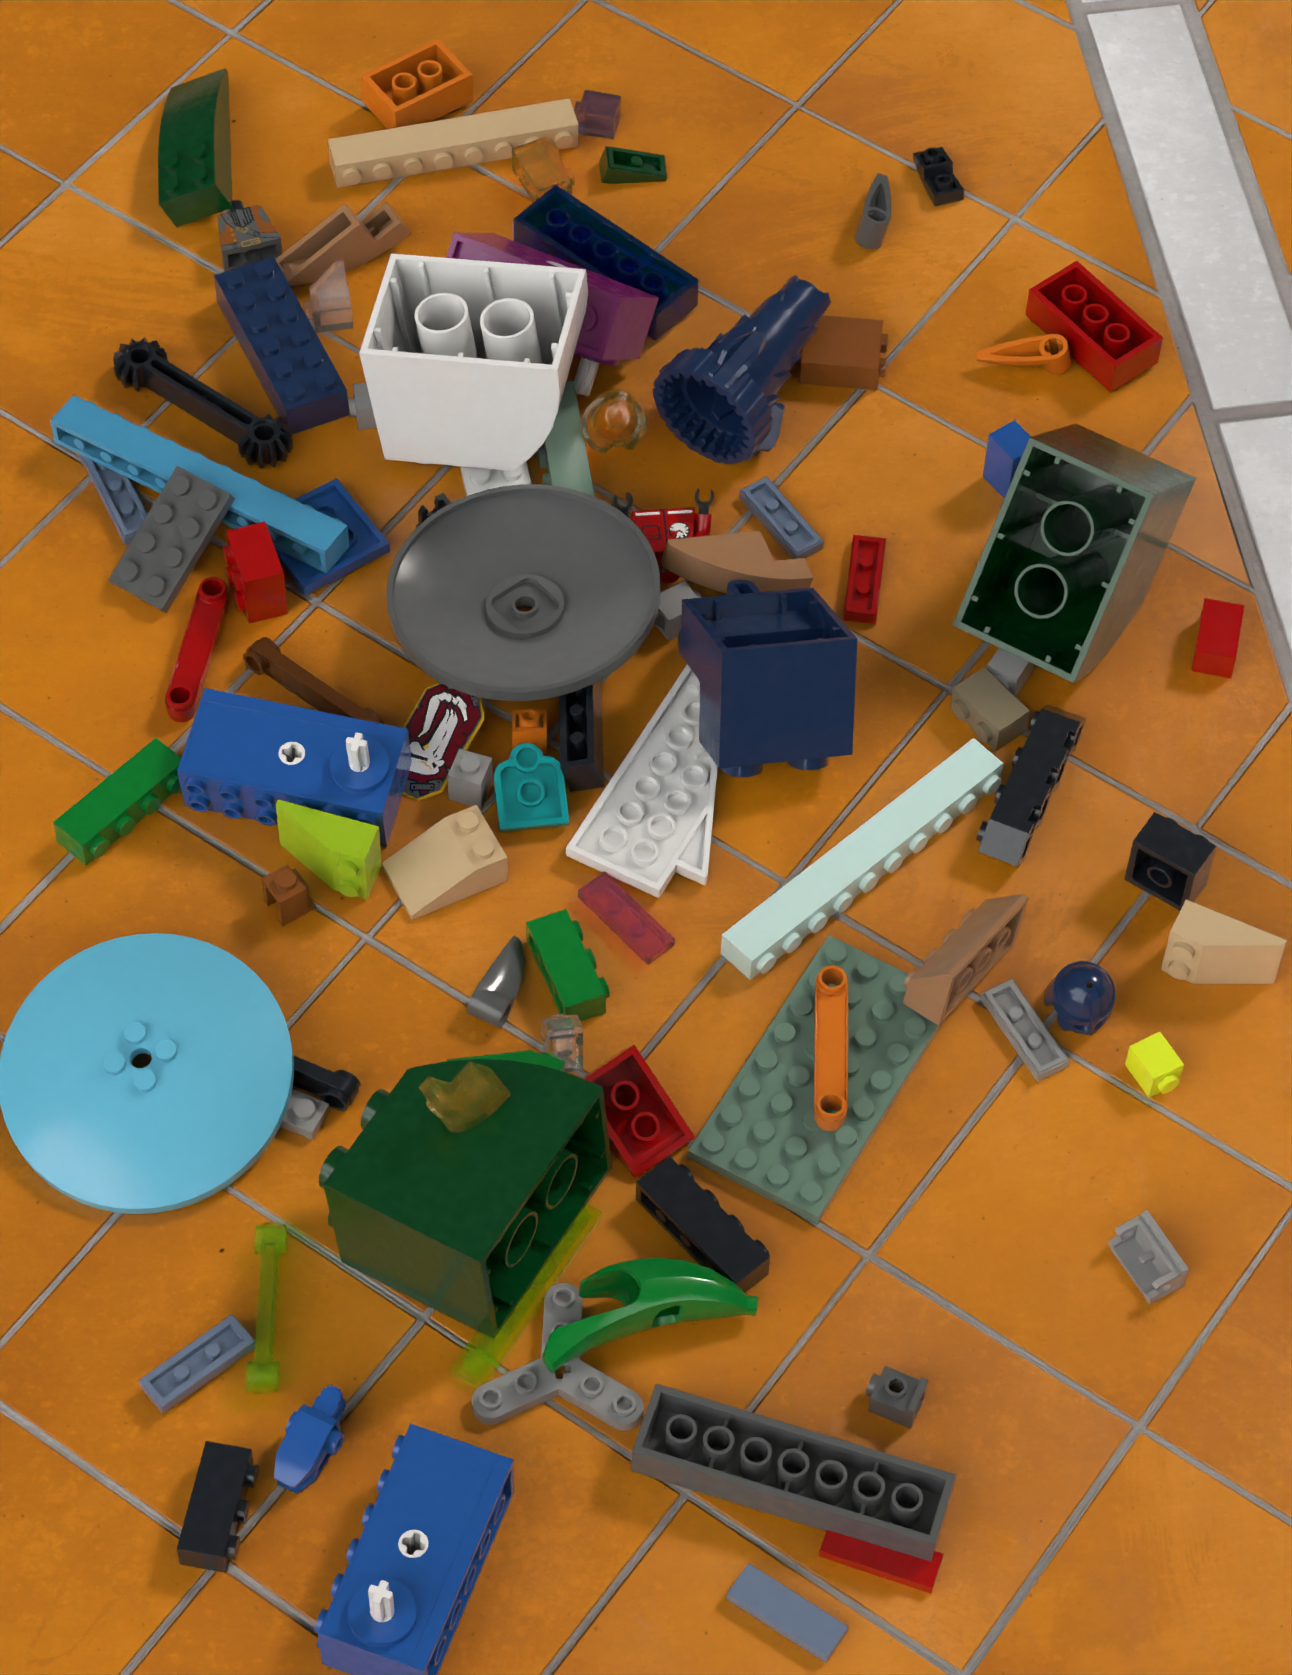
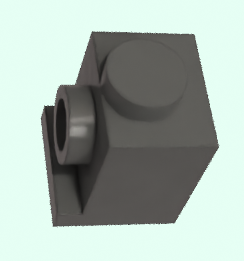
(899, 1406)

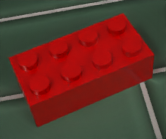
(1097, 324)

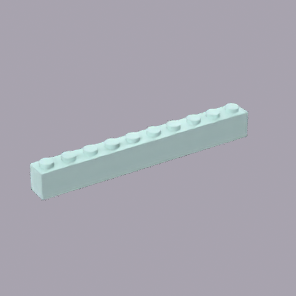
(861, 859)

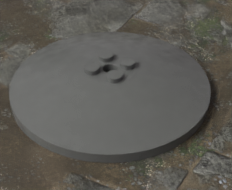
(514, 546)

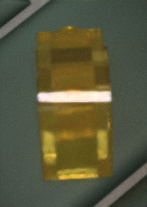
(467, 1098)

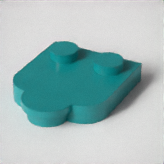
(530, 791)

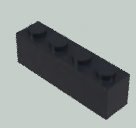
(582, 738)
(702, 1225)

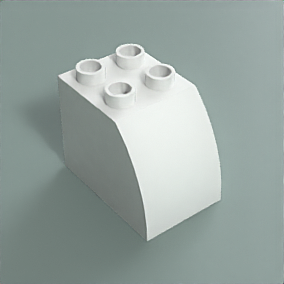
(470, 358)

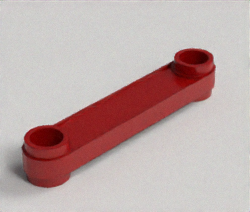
(196, 649)

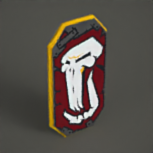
(437, 729)

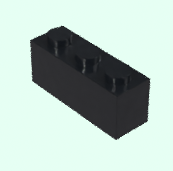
(217, 1507)

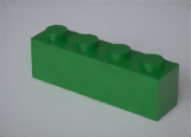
(119, 802)

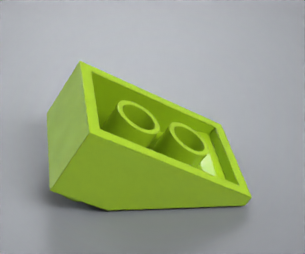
(332, 847)

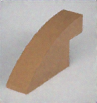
(341, 238)
(731, 557)

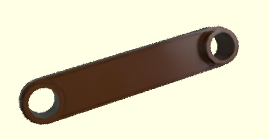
(267, 658)

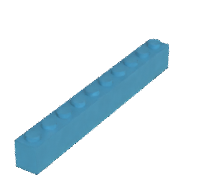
(151, 460)

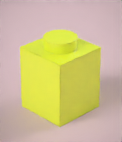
(1154, 1065)

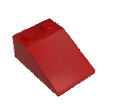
(638, 1112)

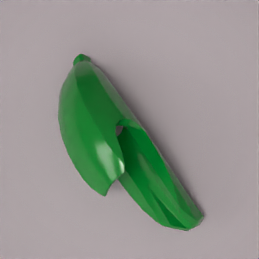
(654, 1296)

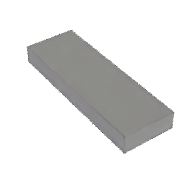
(1024, 1030)

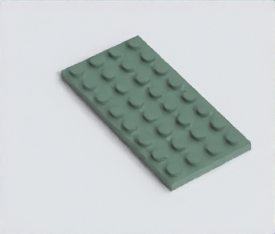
(766, 1122)

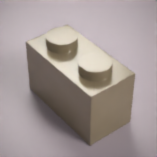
(989, 709)

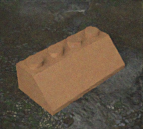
(964, 957)

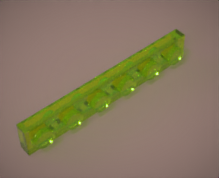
(486, 1354)

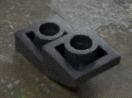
(937, 176)

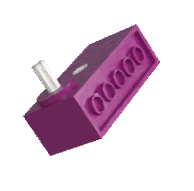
(615, 313)

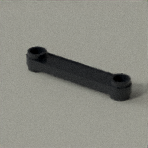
(335, 1088)

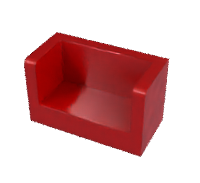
(1218, 638)

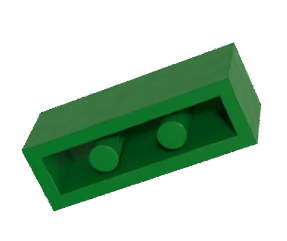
(567, 965)

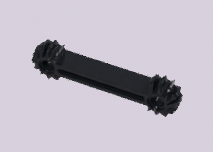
(257, 438)

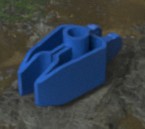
(310, 1441)

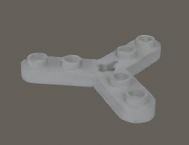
(580, 1385)

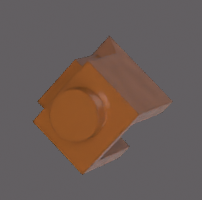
(289, 892)

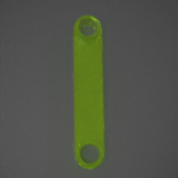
(263, 1372)

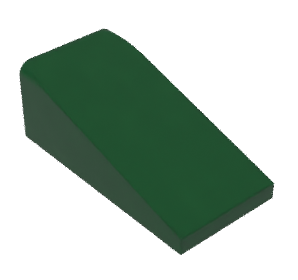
(631, 166)

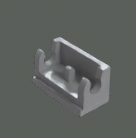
(1149, 1257)

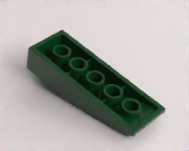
(195, 150)

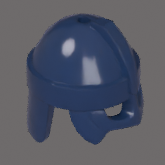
(1077, 1006)

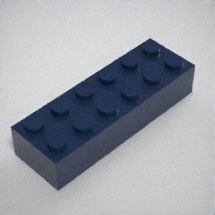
(281, 345)

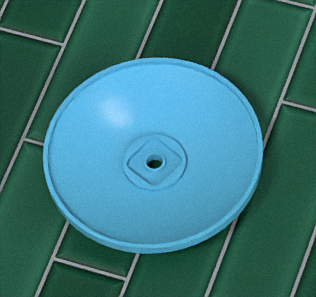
(157, 1131)

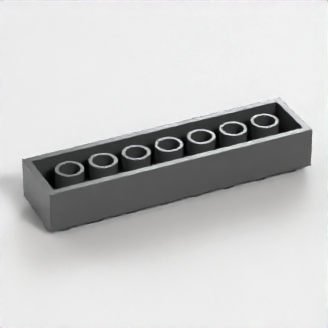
(792, 1472)

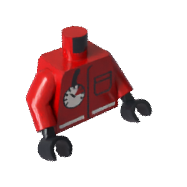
(668, 524)

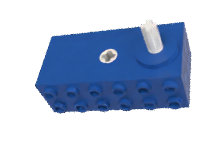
(260, 751)
(416, 1557)

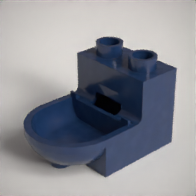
(770, 677)

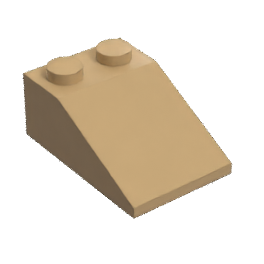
(447, 863)
(1220, 949)

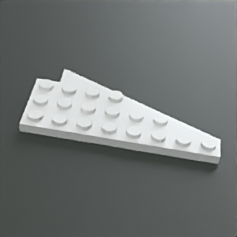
(658, 803)

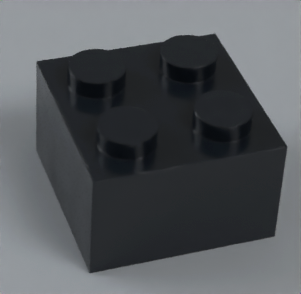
(1169, 861)

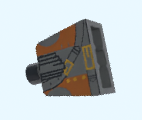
(246, 236)

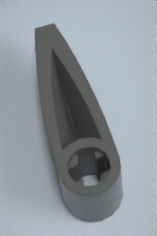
(875, 214)
(499, 987)

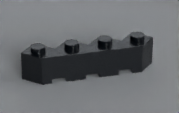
(1030, 785)

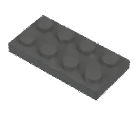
(171, 539)

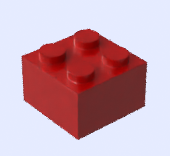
(255, 572)

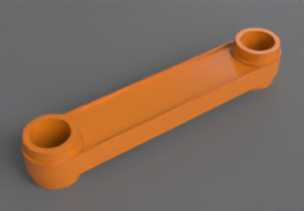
(831, 1048)

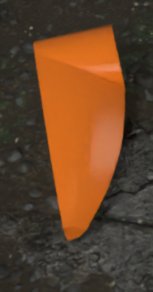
(1040, 350)

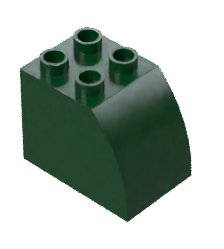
(1072, 550)
(472, 1210)

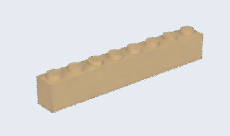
(449, 142)

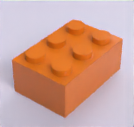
(417, 86)

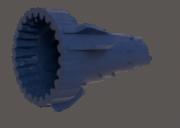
(726, 394)

